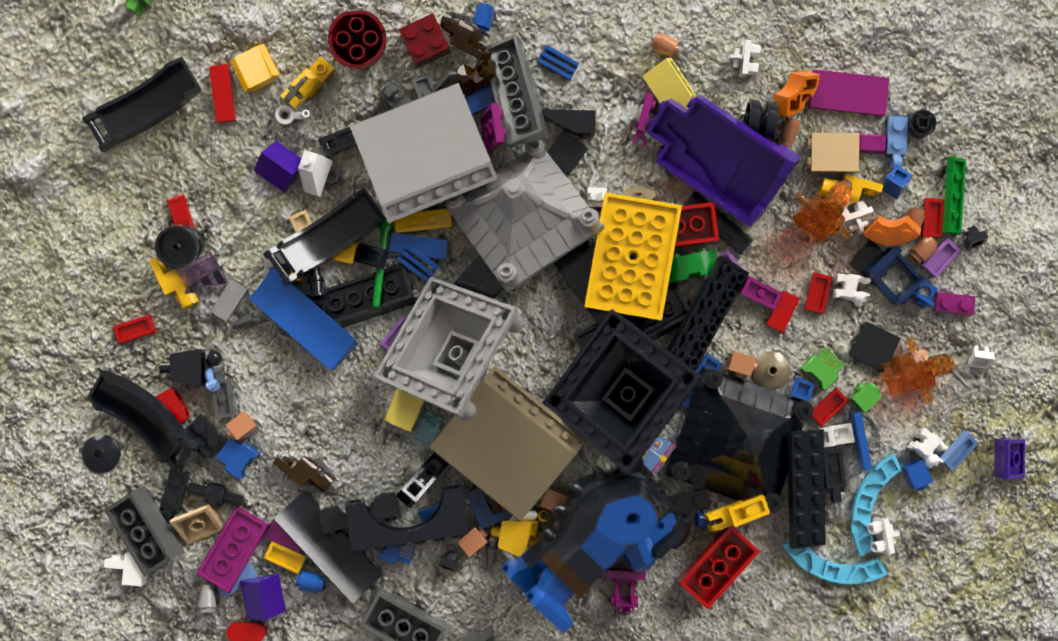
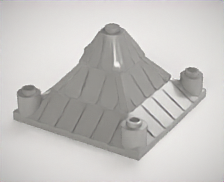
(524, 217)
(447, 346)

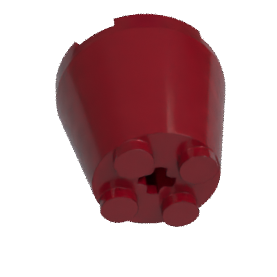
(350, 33)

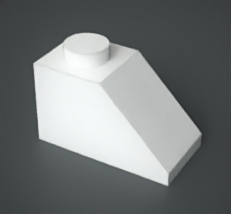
(314, 172)

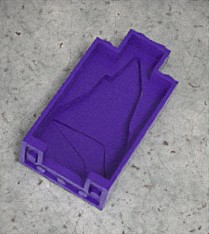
(721, 156)

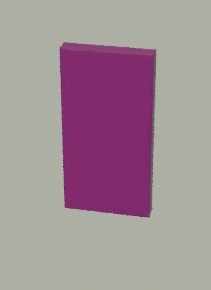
(851, 93)
(233, 549)

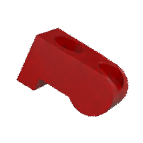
(175, 404)

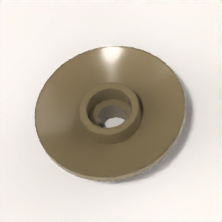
(764, 377)

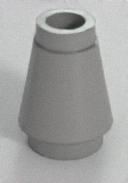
(207, 599)

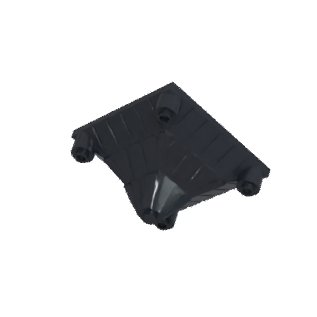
(622, 391)
(737, 439)

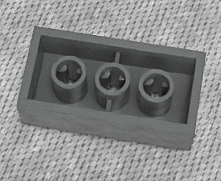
(144, 530)
(400, 612)

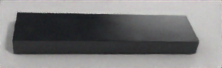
(726, 229)

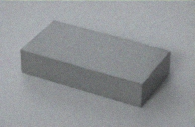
(229, 300)

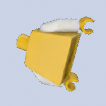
(515, 535)

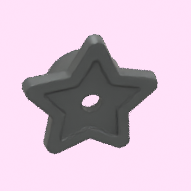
(336, 180)

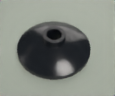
(110, 453)

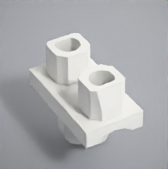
(748, 50)
(859, 218)
(884, 534)

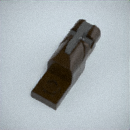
(465, 34)
(468, 78)
(307, 470)

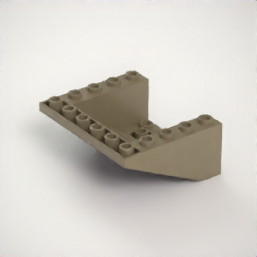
(509, 445)

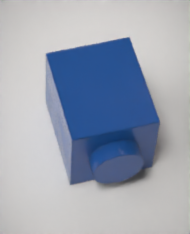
(917, 475)

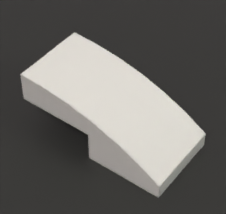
(838, 434)

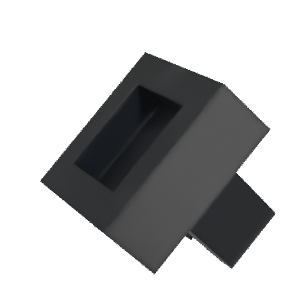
(974, 238)
(449, 563)

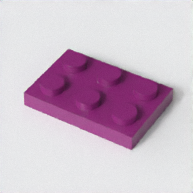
(491, 127)

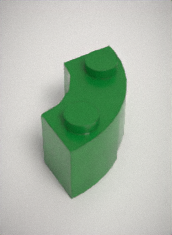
(692, 265)

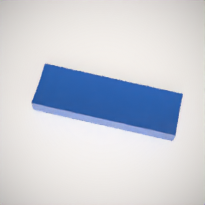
(303, 320)

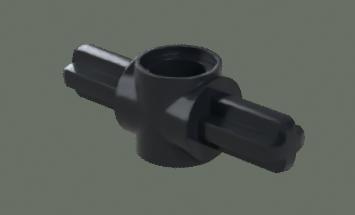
(215, 494)

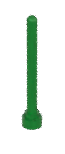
(385, 228)

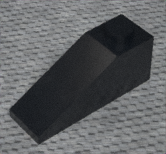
(575, 122)
(422, 480)

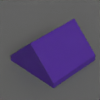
(278, 166)
(1009, 458)
(263, 597)

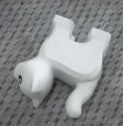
(849, 288)
(926, 447)

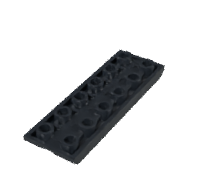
(707, 311)

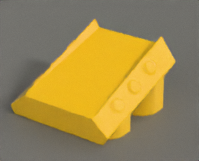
(255, 68)

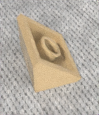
(198, 524)

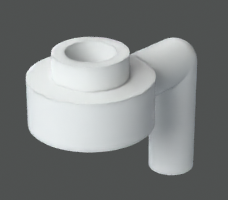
(291, 114)

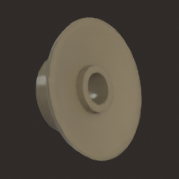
(640, 192)

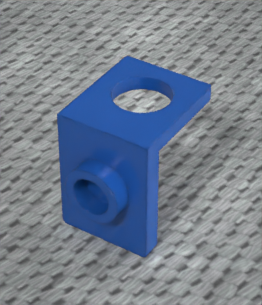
(920, 300)

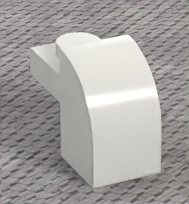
(131, 572)

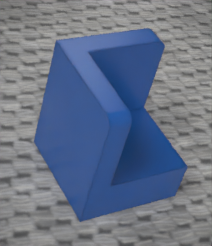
(897, 182)

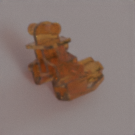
(824, 216)
(917, 370)

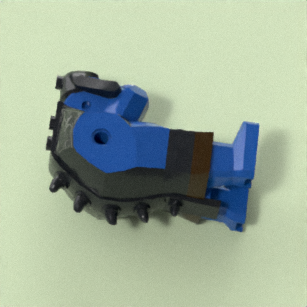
(595, 527)

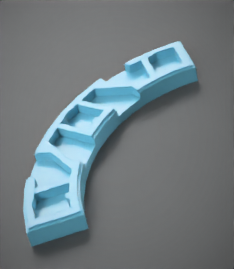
(865, 500)
(836, 572)

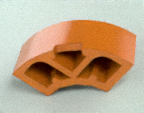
(796, 92)
(892, 231)

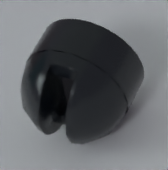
(214, 357)

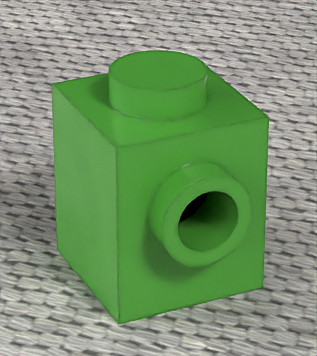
(865, 396)

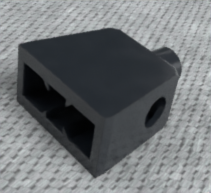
(186, 367)

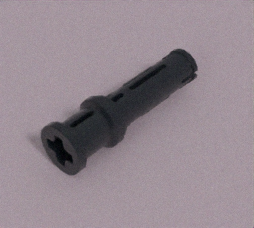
(316, 282)

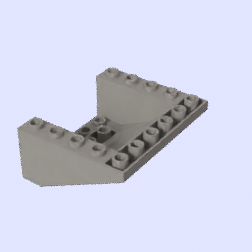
(423, 152)

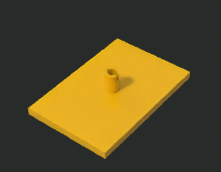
(636, 229)

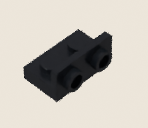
(207, 436)

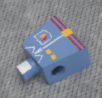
(657, 454)

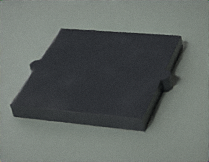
(567, 152)
(865, 258)

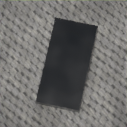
(371, 256)

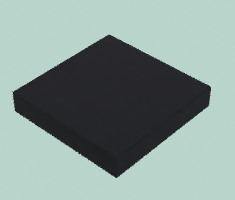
(874, 346)

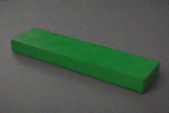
(954, 196)

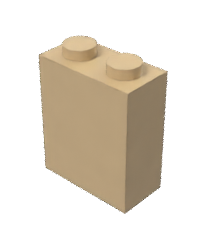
(833, 153)

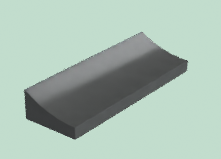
(516, 93)

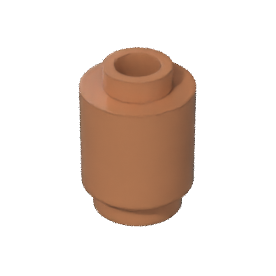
(665, 45)
(923, 249)

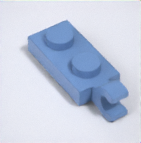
(896, 139)

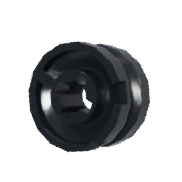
(929, 123)

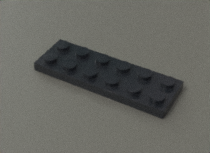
(806, 488)

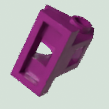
(622, 603)

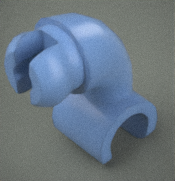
(212, 384)

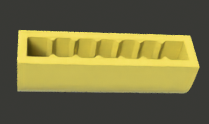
(668, 82)
(404, 410)

